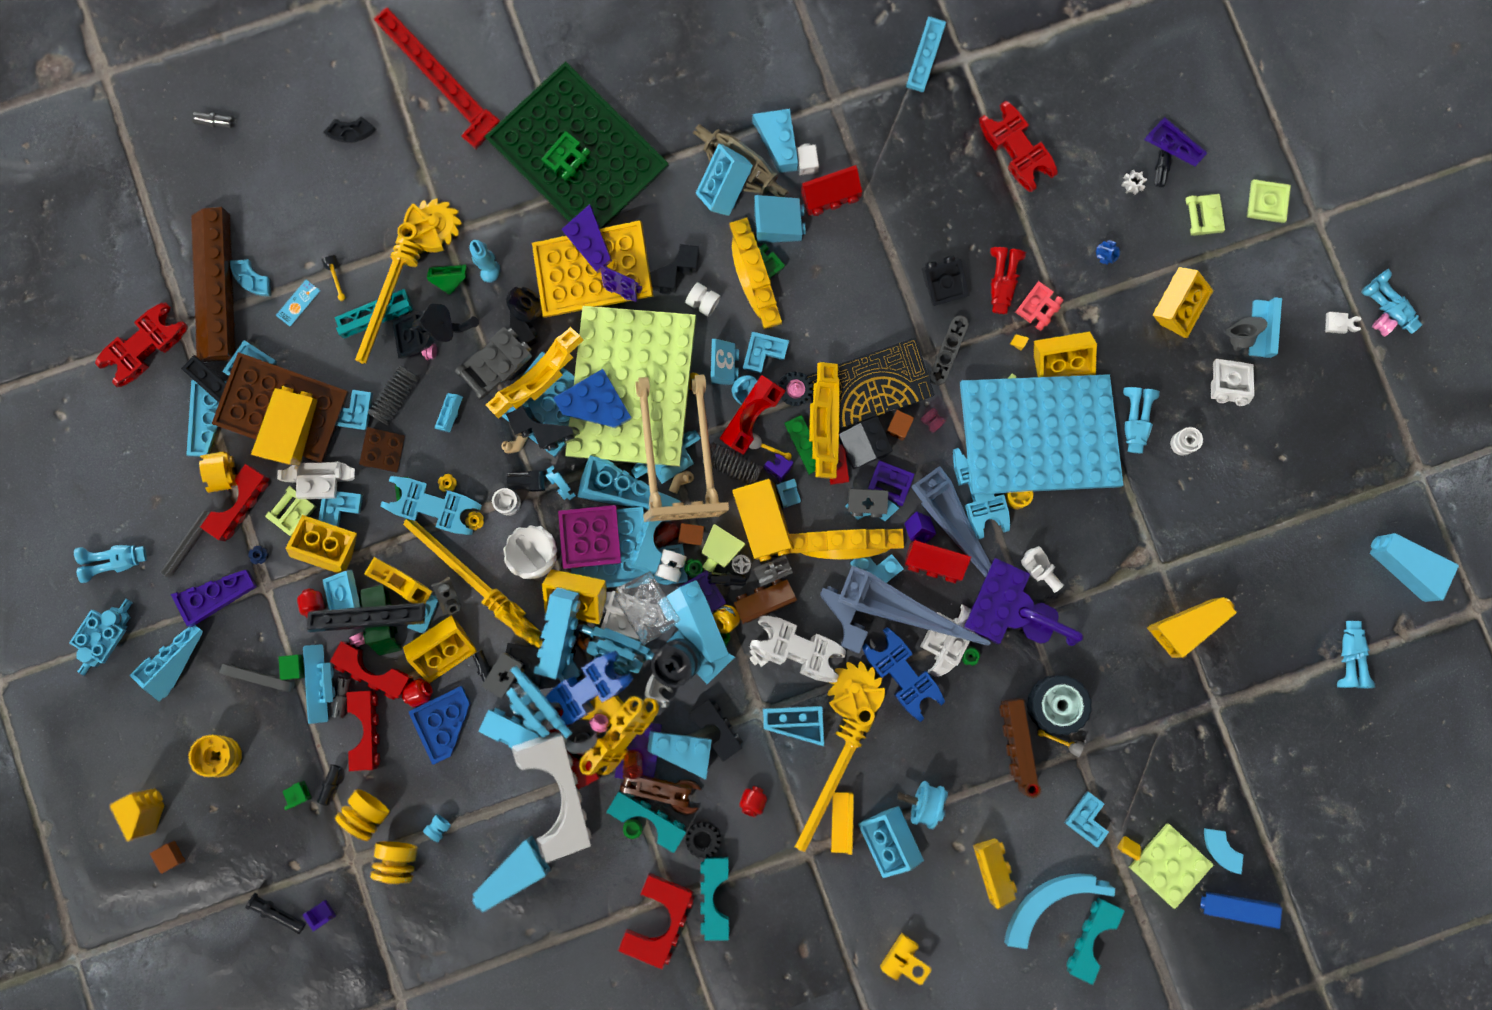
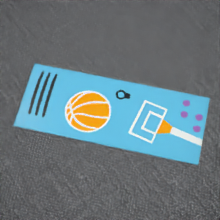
(297, 303)

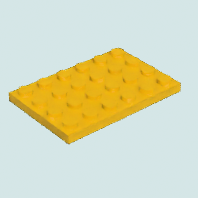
(570, 282)

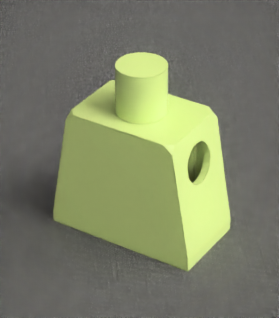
(720, 548)

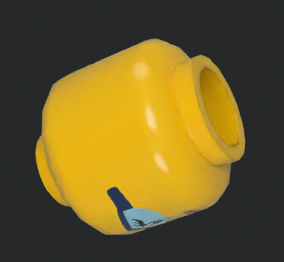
(726, 618)

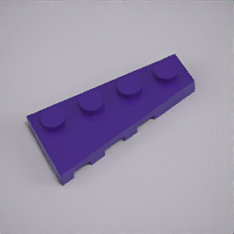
(203, 601)

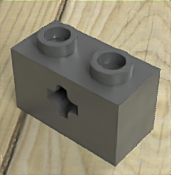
(857, 496)
(494, 680)

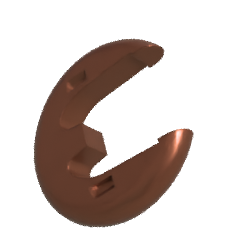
(686, 810)

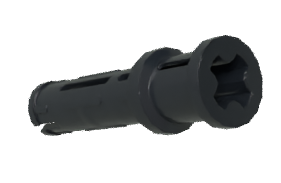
(267, 909)

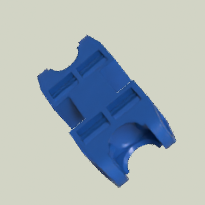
(903, 674)
(599, 682)

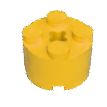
(217, 471)

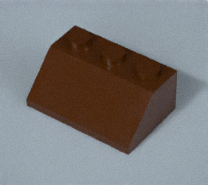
(764, 600)

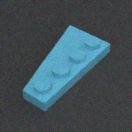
(200, 427)

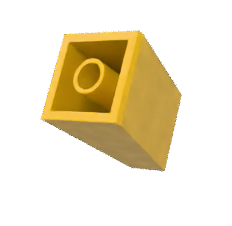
(285, 426)
(763, 519)
(1190, 627)

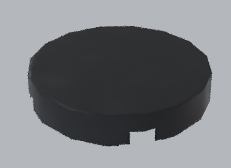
(524, 304)

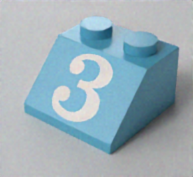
(723, 362)

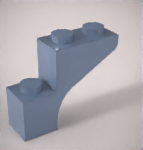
(852, 634)

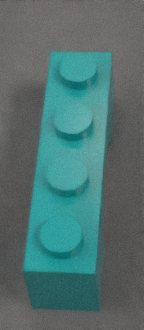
(669, 832)
(1102, 917)
(716, 924)

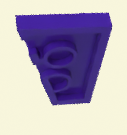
(1175, 142)
(587, 238)

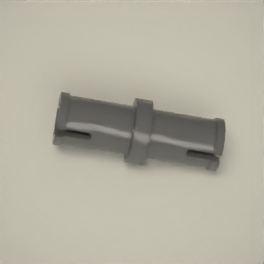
(212, 119)
(341, 698)

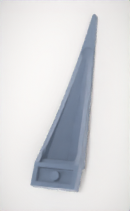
(944, 506)
(878, 598)

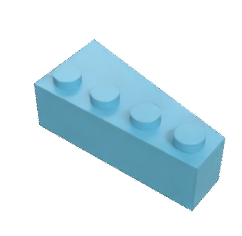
(558, 633)

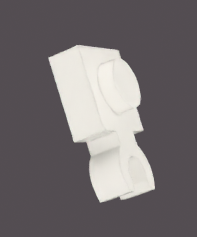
(1339, 323)

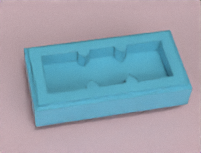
(448, 412)
(430, 609)

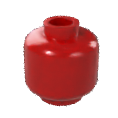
(310, 601)
(417, 692)
(753, 801)

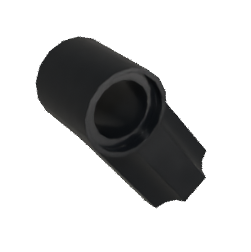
(530, 481)

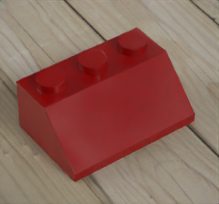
(831, 191)
(936, 561)

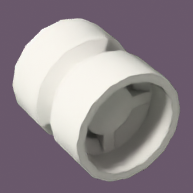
(703, 299)
(1186, 441)
(506, 501)
(668, 572)

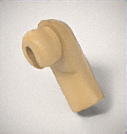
(514, 446)
(680, 479)

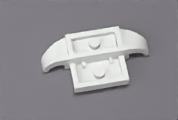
(317, 479)
(615, 618)
(946, 647)

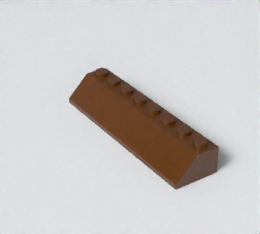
(213, 284)

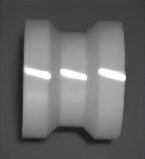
(741, 564)

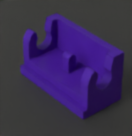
(780, 468)

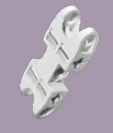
(785, 644)

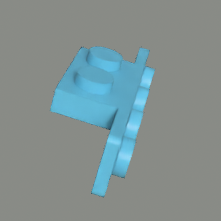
(667, 472)
(317, 683)

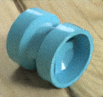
(437, 828)

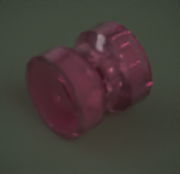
(936, 423)

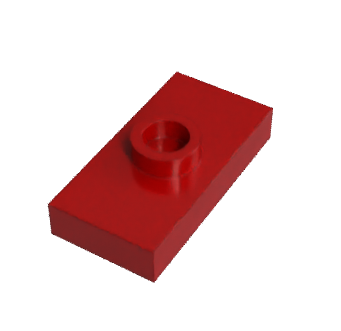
(479, 128)
(841, 468)

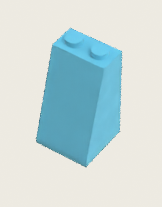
(1415, 566)
(514, 874)

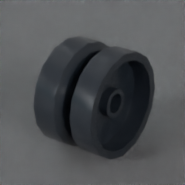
(675, 662)

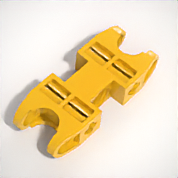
(628, 723)

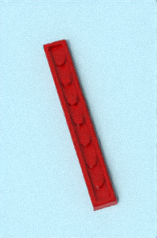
(428, 65)

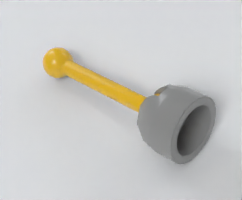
(757, 443)
(1075, 746)

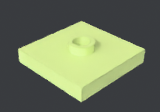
(1268, 201)

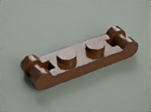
(658, 790)

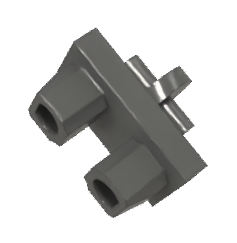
(773, 570)
(446, 596)

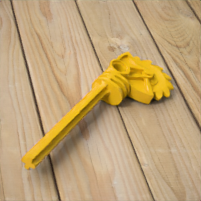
(429, 229)
(503, 608)
(854, 693)

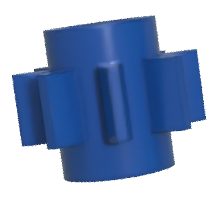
(1108, 252)

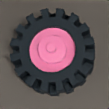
(797, 388)

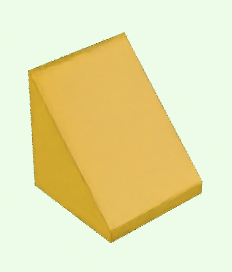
(1019, 341)

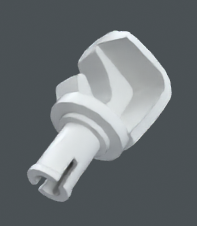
(1039, 567)
(654, 689)

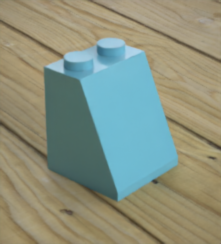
(778, 219)

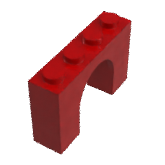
(656, 949)

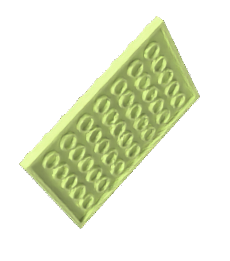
(628, 348)

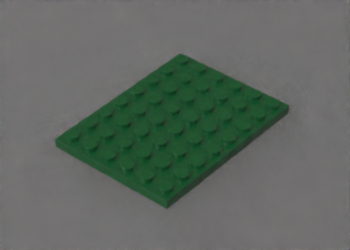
(619, 158)

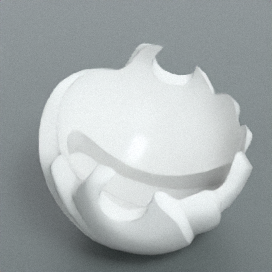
(530, 552)

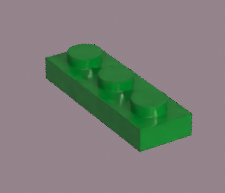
(800, 437)

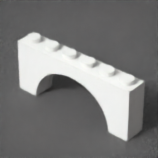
(569, 831)

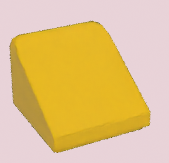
(1130, 848)

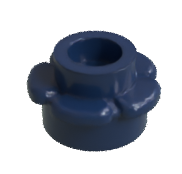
(263, 555)

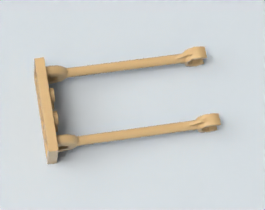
(679, 510)

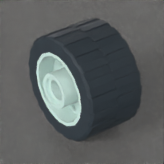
(1074, 704)

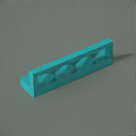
(361, 324)

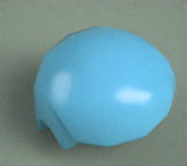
(742, 388)

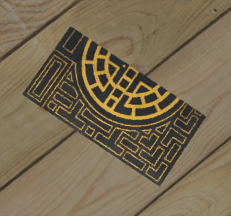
(880, 382)

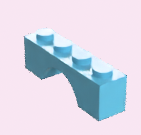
(646, 555)

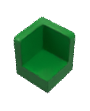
(291, 667)
(296, 795)

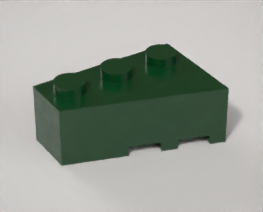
(380, 639)

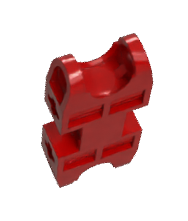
(1011, 136)
(131, 353)

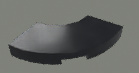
(349, 131)

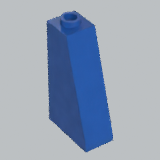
(1242, 909)

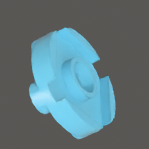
(558, 479)

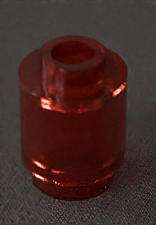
(665, 534)
(633, 764)

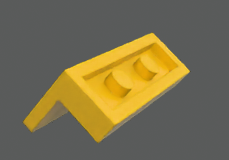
(842, 822)

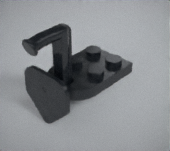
(421, 328)

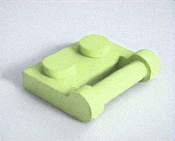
(1210, 212)
(293, 514)

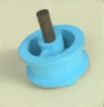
(927, 804)

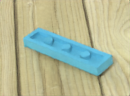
(925, 54)

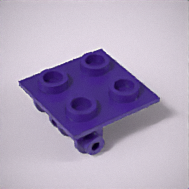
(620, 284)

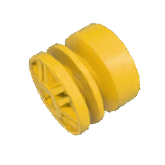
(204, 756)
(360, 816)
(393, 865)

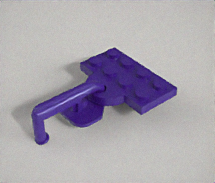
(1000, 605)

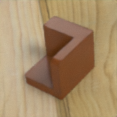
(899, 425)
(691, 534)
(167, 857)

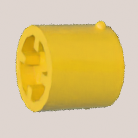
(1018, 500)

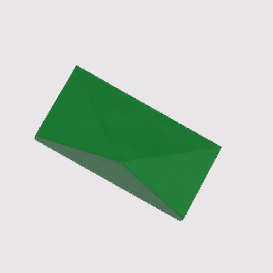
(447, 277)

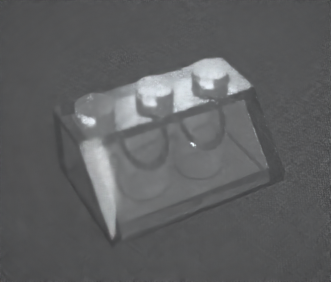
(646, 607)

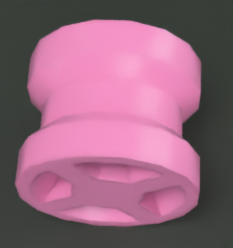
(1384, 324)

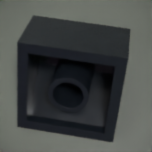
(865, 443)

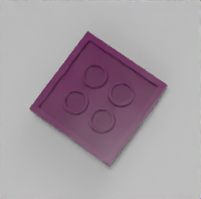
(589, 537)

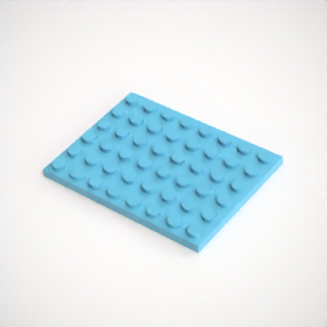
(1040, 434)

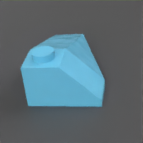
(611, 485)
(697, 621)
(161, 673)

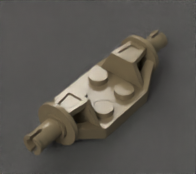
(760, 171)

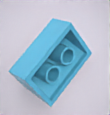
(723, 180)
(891, 842)

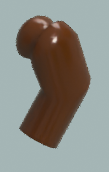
(583, 642)

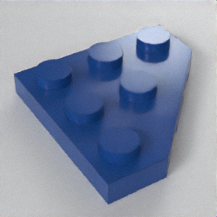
(594, 402)
(441, 723)

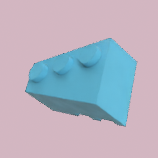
(506, 729)
(682, 750)

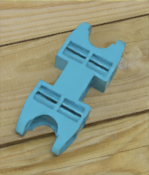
(980, 501)
(430, 505)

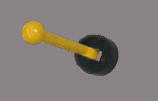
(331, 263)

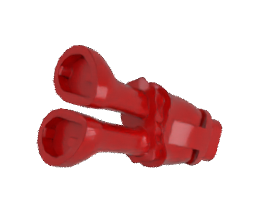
(1004, 286)

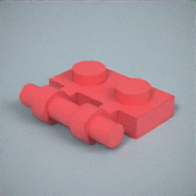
(1035, 301)

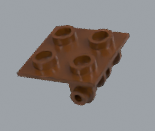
(381, 450)

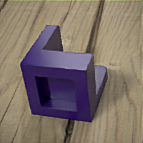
(920, 527)
(319, 915)

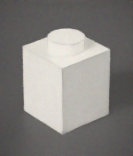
(807, 159)

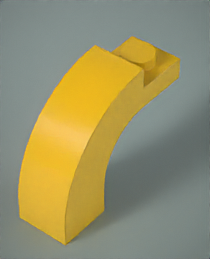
(398, 581)

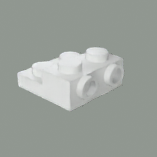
(1232, 382)

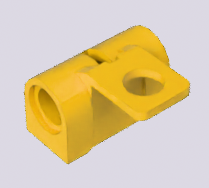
(902, 960)

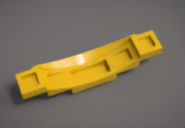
(753, 274)
(539, 377)
(825, 420)
(847, 543)

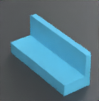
(1268, 340)

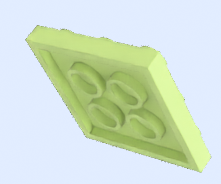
(1171, 866)

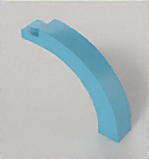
(1042, 897)

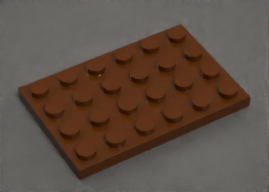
(250, 392)

